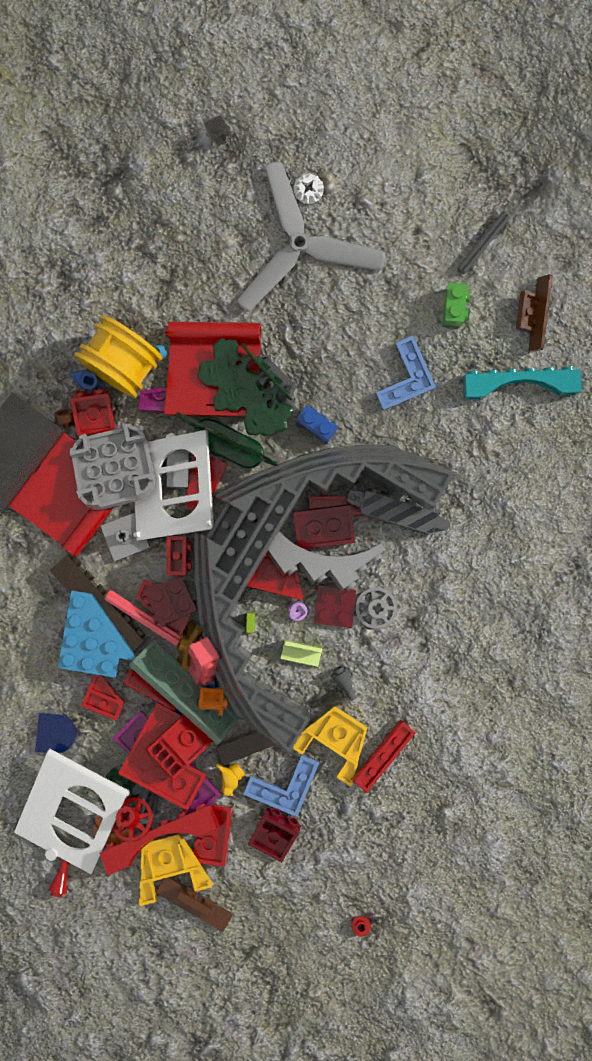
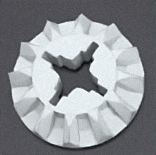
(310, 196)

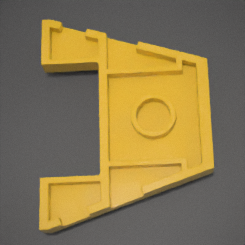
(340, 734)
(168, 858)

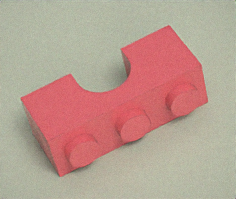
(203, 662)

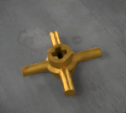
(184, 643)

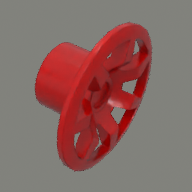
(129, 818)

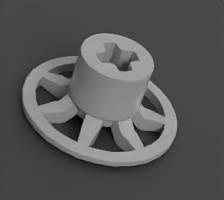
(376, 608)

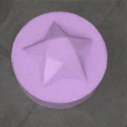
(297, 610)

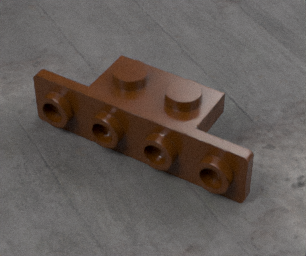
(534, 312)
(194, 903)

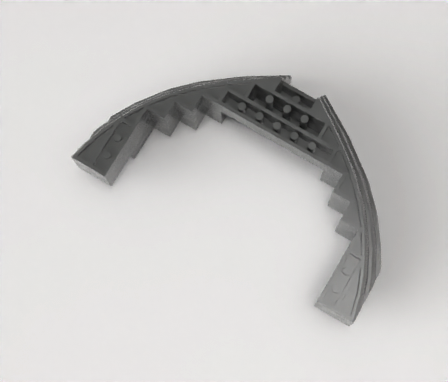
(243, 536)

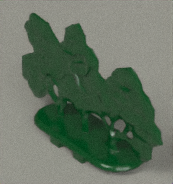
(240, 388)
(230, 443)

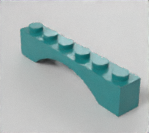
(560, 382)

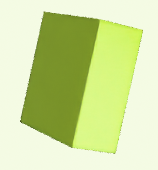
(250, 623)

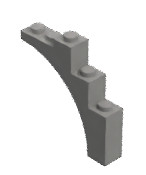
(315, 566)

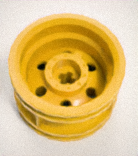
(118, 356)

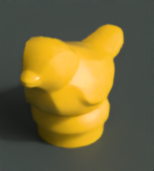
(230, 777)

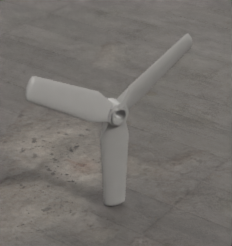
(317, 247)

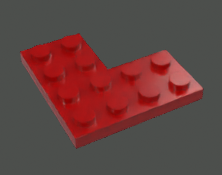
(146, 772)

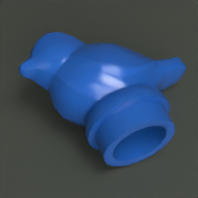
(87, 379)

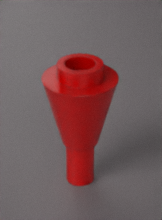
(59, 884)

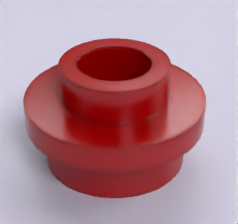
(361, 920)

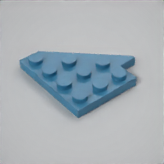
(91, 639)

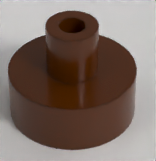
(64, 417)

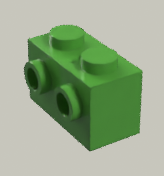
(454, 305)

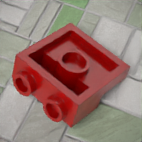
(93, 411)

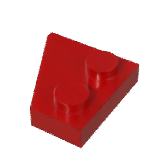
(103, 698)

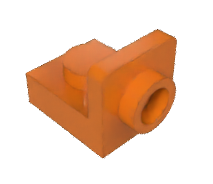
(213, 699)

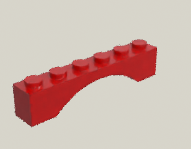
(197, 824)

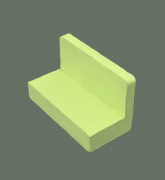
(301, 653)

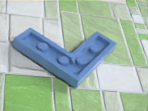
(419, 376)
(282, 799)

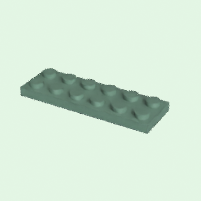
(179, 689)

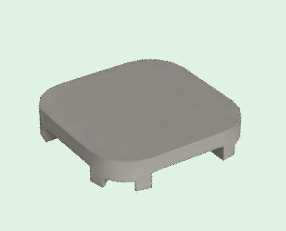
(113, 467)

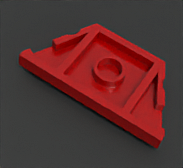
(270, 580)

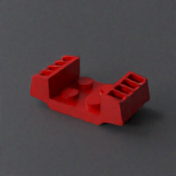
(178, 747)

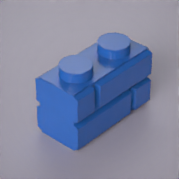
(316, 424)

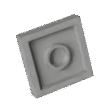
(121, 539)

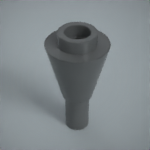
(342, 678)

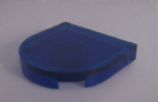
(54, 733)

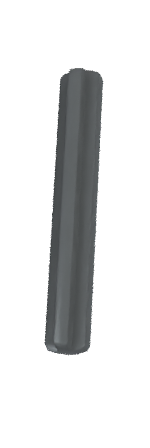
(484, 241)

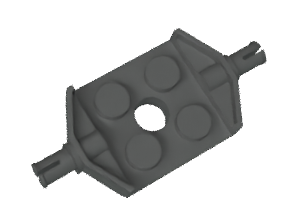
(288, 385)

